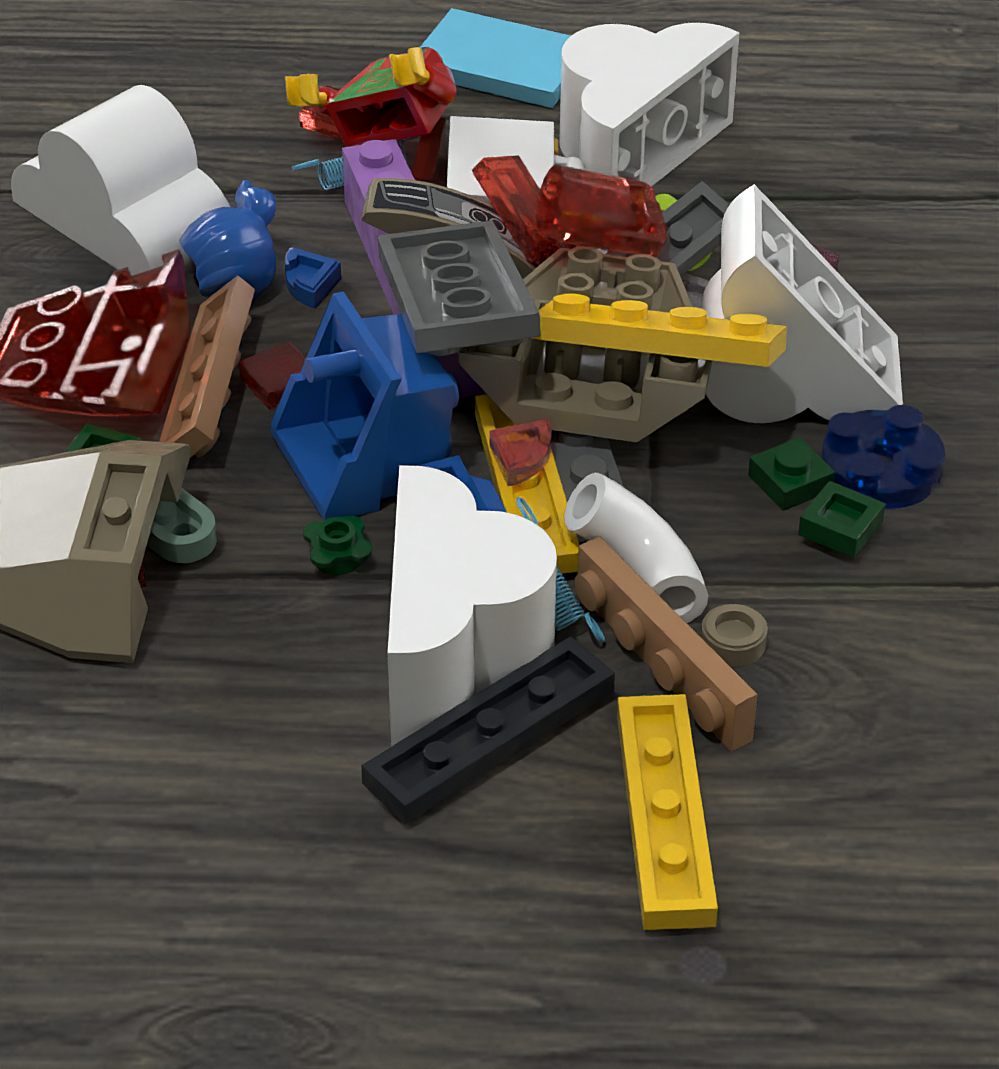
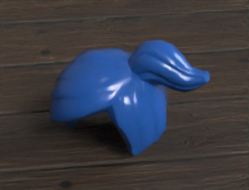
(234, 242)

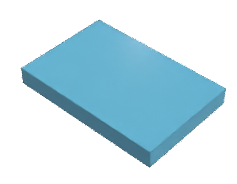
(500, 56)

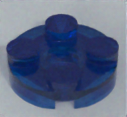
(899, 433)

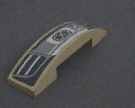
(416, 205)

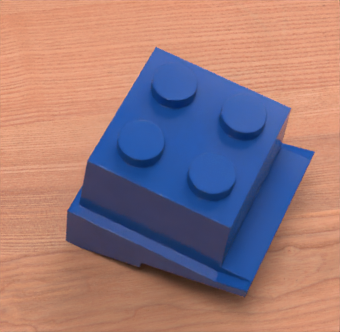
(362, 411)

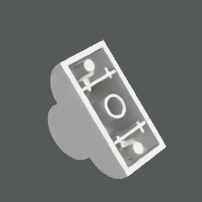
(645, 98)
(120, 181)
(836, 344)
(465, 598)

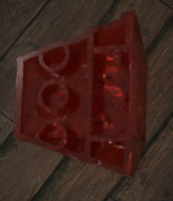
(98, 348)

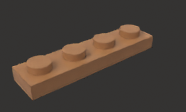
(208, 368)
(666, 643)

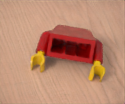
(386, 100)

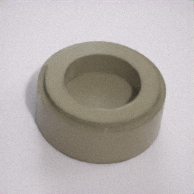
(735, 633)

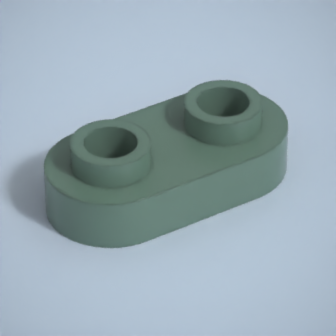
(183, 530)

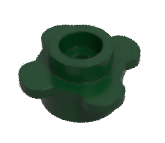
(337, 544)

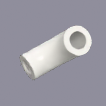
(641, 539)

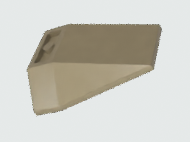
(586, 386)
(77, 542)

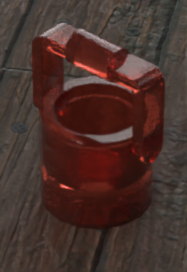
(594, 211)

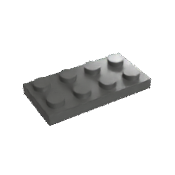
(458, 288)

